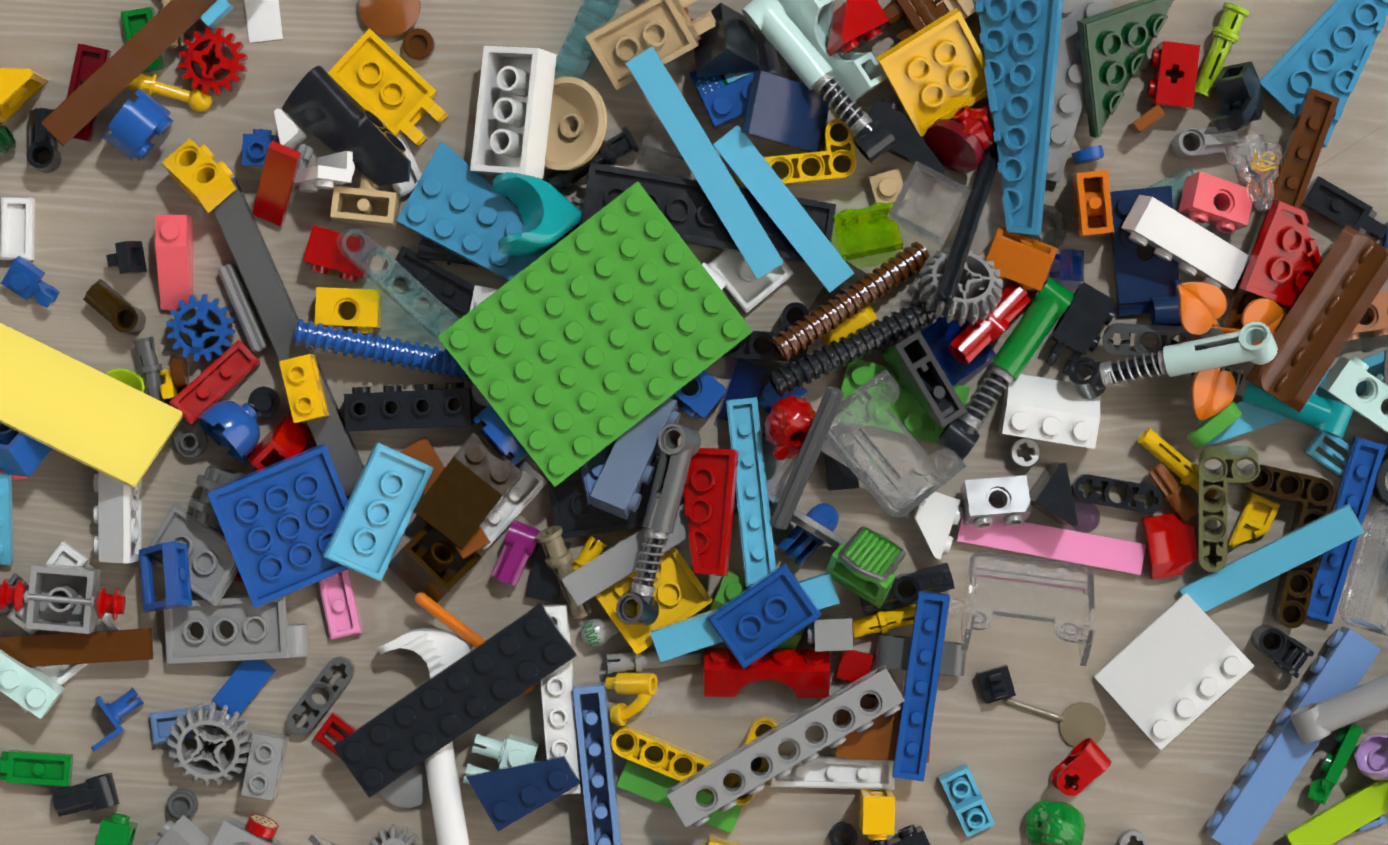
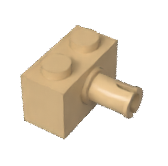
(365, 205)

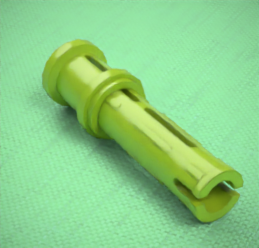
(1224, 36)

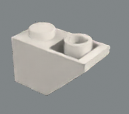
(936, 520)

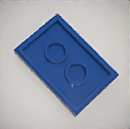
(764, 615)

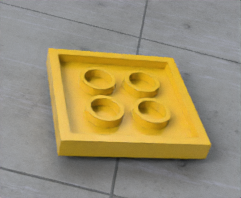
(936, 71)
(677, 594)

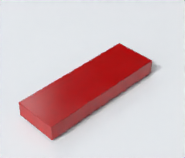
(276, 183)
(215, 382)

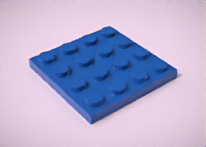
(282, 523)

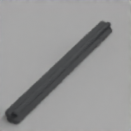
(968, 225)

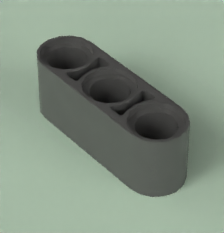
(894, 653)

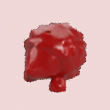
(788, 426)

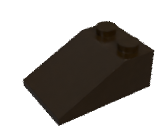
(468, 491)

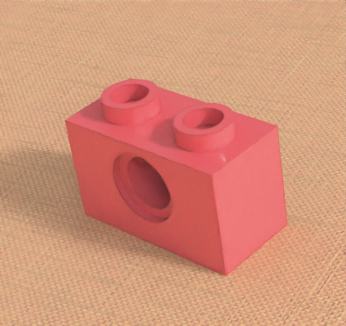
(1232, 201)

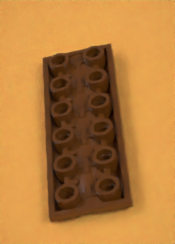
(1323, 318)

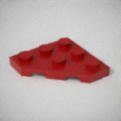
(1282, 256)

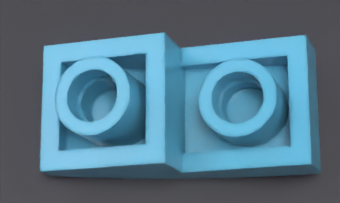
(966, 800)

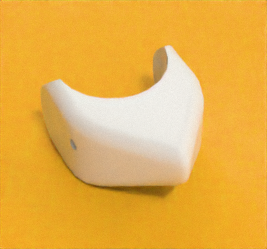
(435, 646)

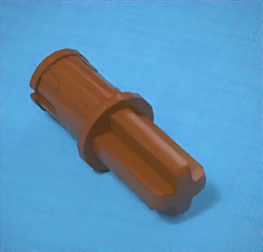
(1172, 492)

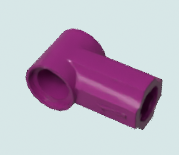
(518, 546)

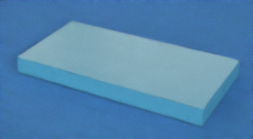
(378, 511)

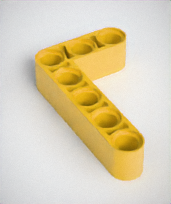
(673, 752)

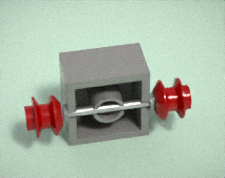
(62, 598)

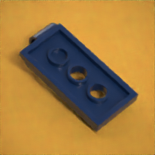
(1140, 283)

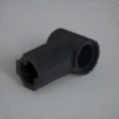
(42, 140)
(92, 794)

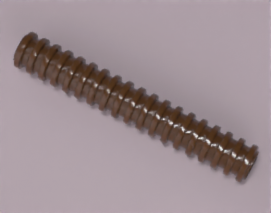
(850, 301)

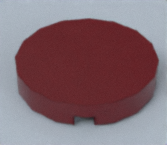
(953, 145)

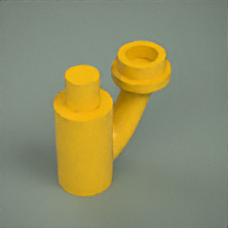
(639, 684)

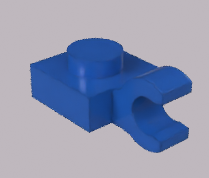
(26, 281)

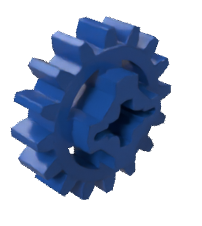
(198, 342)

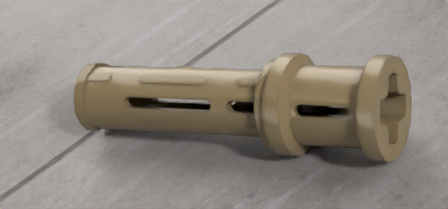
(559, 560)

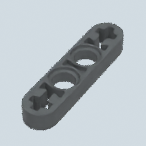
(1162, 332)

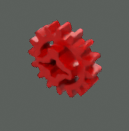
(214, 49)

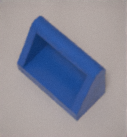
(175, 574)

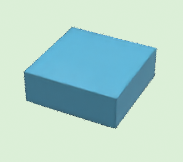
(216, 13)

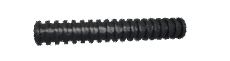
(851, 347)

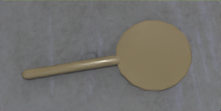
(1076, 722)

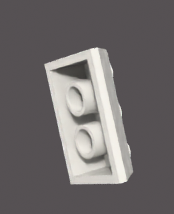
(1049, 412)
(117, 520)

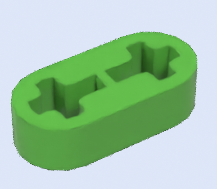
(1213, 426)

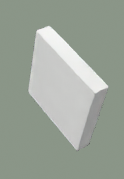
(743, 283)

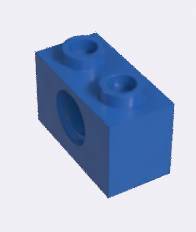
(705, 399)

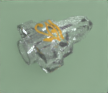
(1256, 167)

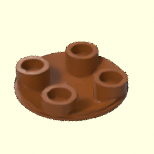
(389, 16)

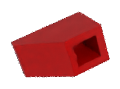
(853, 23)
(280, 443)

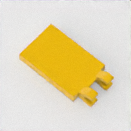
(387, 86)

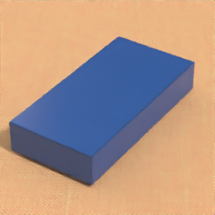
(243, 685)

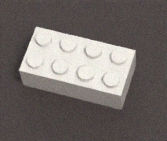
(513, 111)

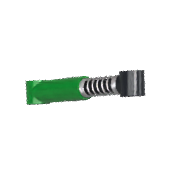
(1008, 365)

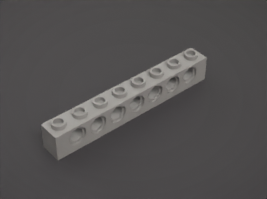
(766, 745)

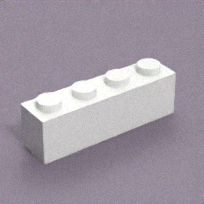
(1185, 242)

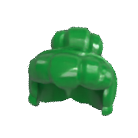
(1054, 824)

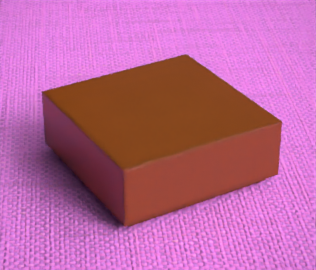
(1146, 119)

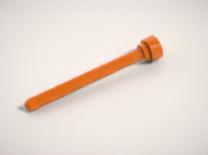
(452, 623)

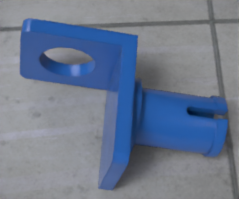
(116, 711)

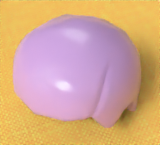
(1373, 757)

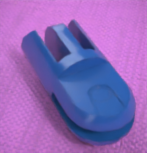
(801, 543)

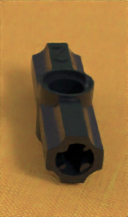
(931, 579)

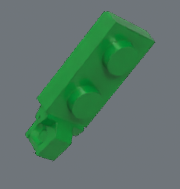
(1334, 763)
(36, 768)

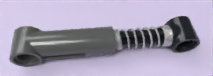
(659, 521)

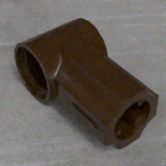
(113, 307)

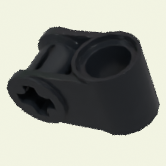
(1285, 652)

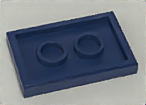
(785, 112)

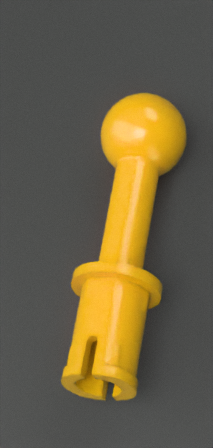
(195, 98)

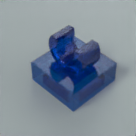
(1070, 265)

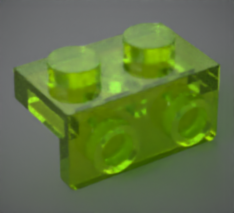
(866, 231)

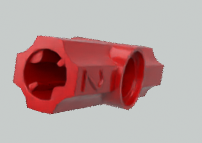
(978, 336)

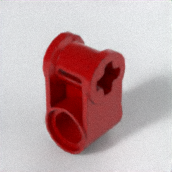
(1083, 766)

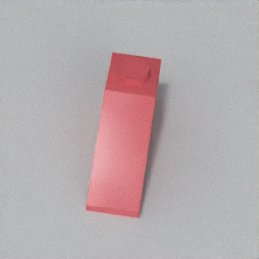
(174, 259)

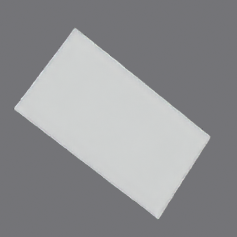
(263, 20)

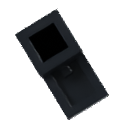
(1240, 95)

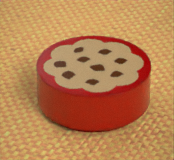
(261, 826)

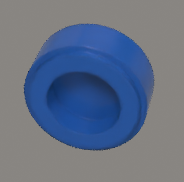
(1088, 155)

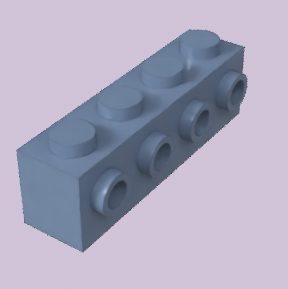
(632, 462)

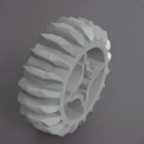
(976, 293)
(192, 758)

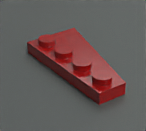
(710, 508)

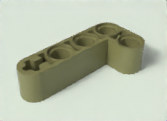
(1218, 508)

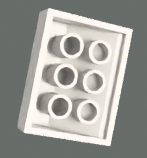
(1173, 671)

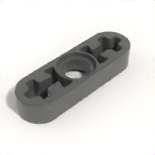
(328, 672)

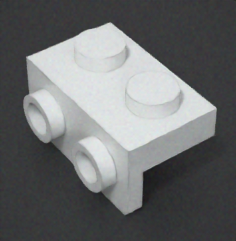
(329, 172)

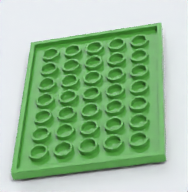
(595, 334)

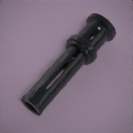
(607, 154)

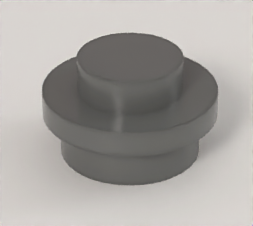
(182, 803)

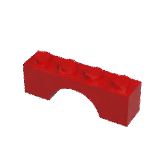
(800, 669)

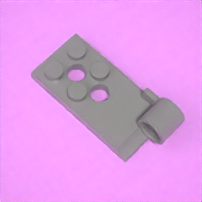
(256, 636)

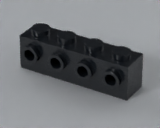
(408, 408)

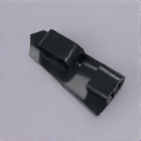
(343, 125)

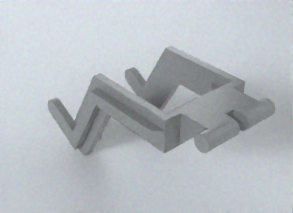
(776, 477)

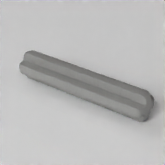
(243, 308)

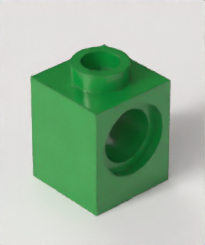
(116, 830)

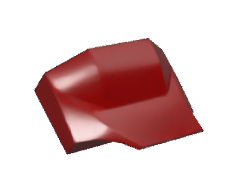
(1169, 545)

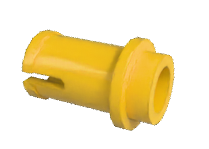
(590, 551)

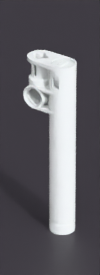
(446, 797)

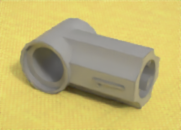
(1206, 141)

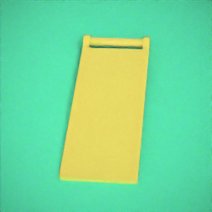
(80, 409)

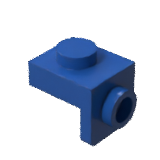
(255, 146)

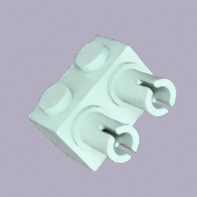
(509, 753)

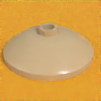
(574, 103)

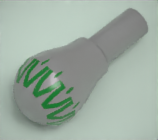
(597, 631)

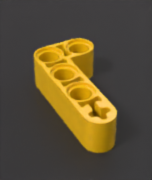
(823, 159)

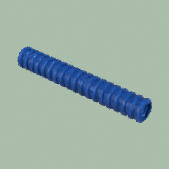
(376, 348)

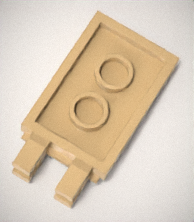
(649, 24)

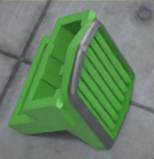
(866, 565)

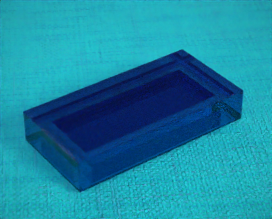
(745, 383)

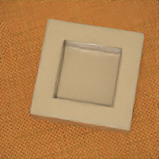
(886, 186)

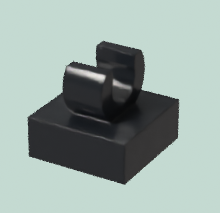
(128, 257)
(996, 684)

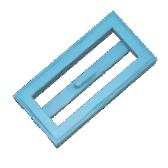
(1317, 442)

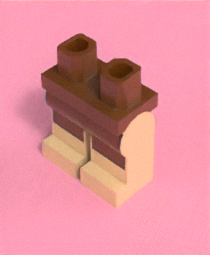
(921, 13)

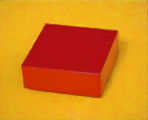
(854, 665)

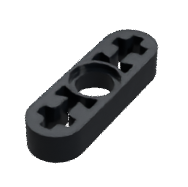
(1142, 489)

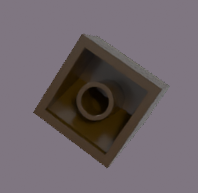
(431, 564)

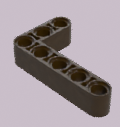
(1305, 505)

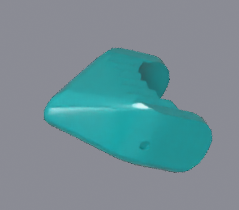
(543, 210)

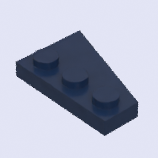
(521, 789)

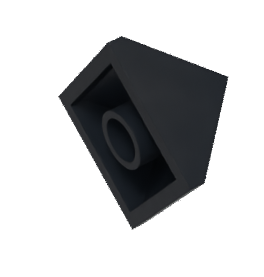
(727, 46)
(1054, 495)

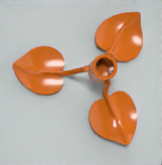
(1198, 310)

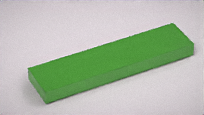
(653, 787)

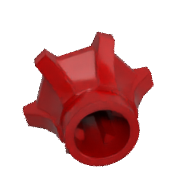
(976, 122)

